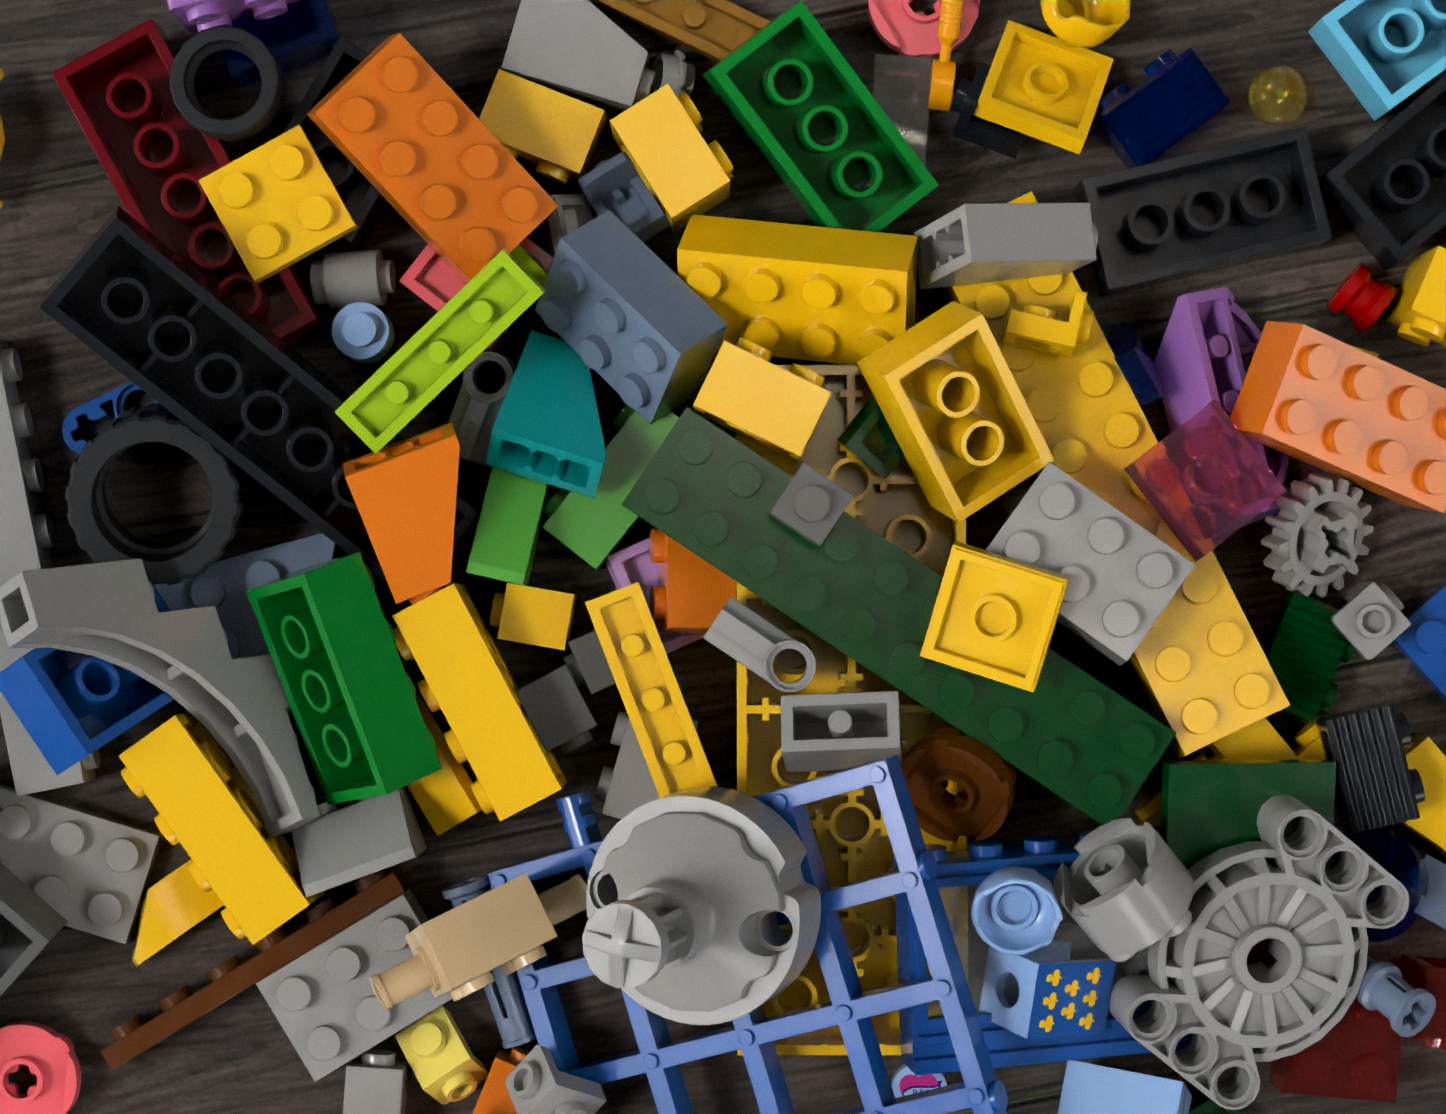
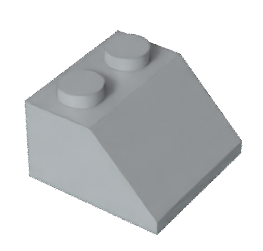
(356, 840)

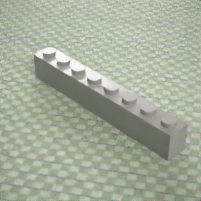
(24, 547)

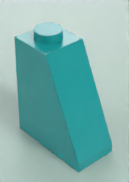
(550, 420)

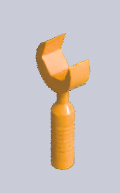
(943, 69)

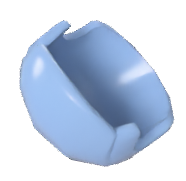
(1016, 910)

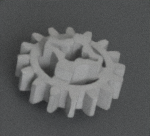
(1317, 535)

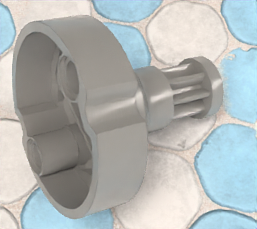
(692, 902)

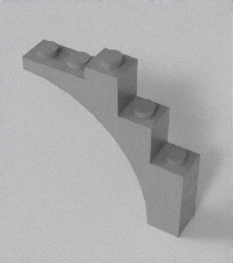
(185, 652)

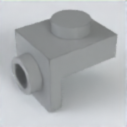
(1370, 618)
(543, 1089)

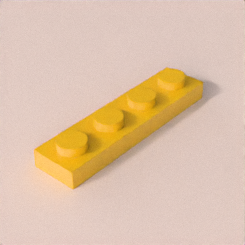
(649, 690)

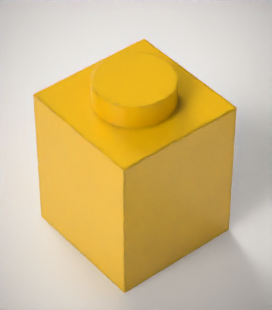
(533, 616)

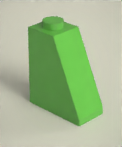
(508, 527)

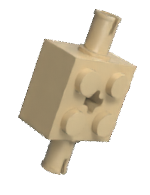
(472, 939)

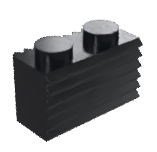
(1371, 767)

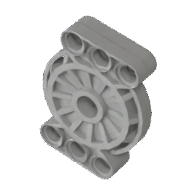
(1314, 933)

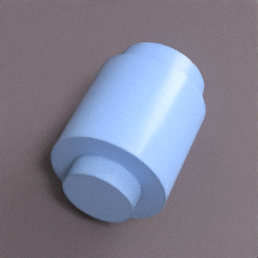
(363, 332)

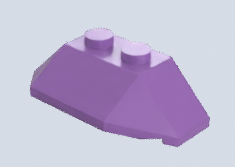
(1207, 359)

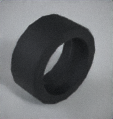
(201, 47)

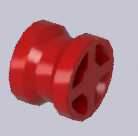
(1361, 298)

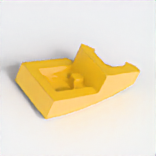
(170, 911)

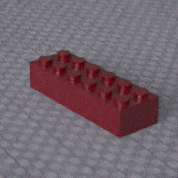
(155, 168)

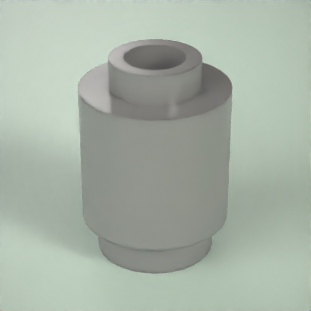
(352, 278)

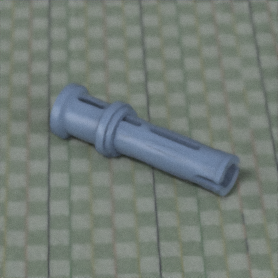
(504, 993)
(1395, 998)

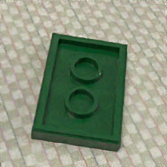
(1218, 801)

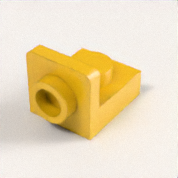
(1040, 330)

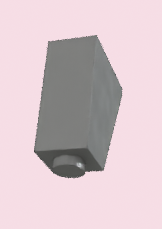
(578, 53)
(1005, 243)

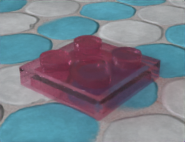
(1205, 480)

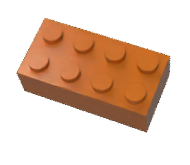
(431, 158)
(1346, 414)

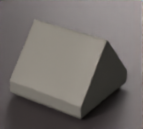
(570, 214)

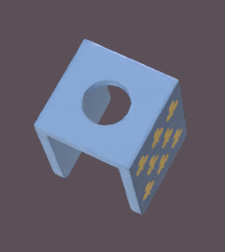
(1053, 997)

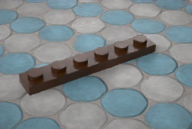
(233, 977)

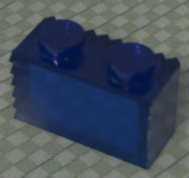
(1161, 109)

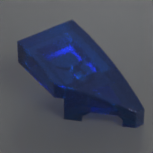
(1135, 363)

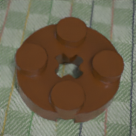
(972, 765)

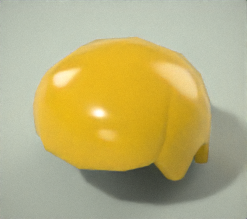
(1085, 21)

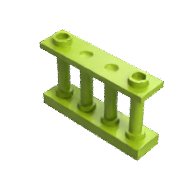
(444, 347)

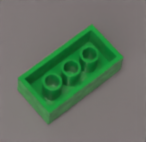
(819, 125)
(344, 679)

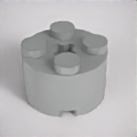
(1126, 888)

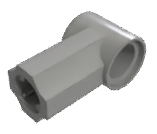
(477, 410)
(756, 643)

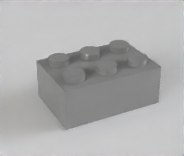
(1114, 565)
(327, 992)

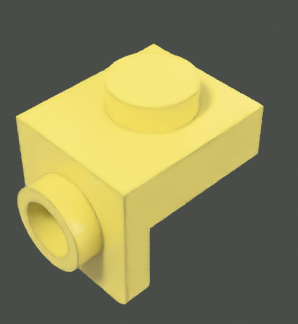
(441, 1057)

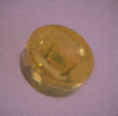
(1277, 95)

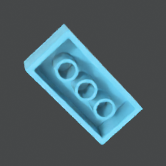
(1384, 47)

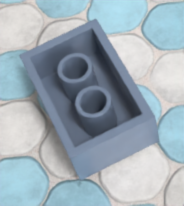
(630, 317)

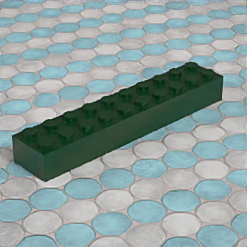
(877, 611)

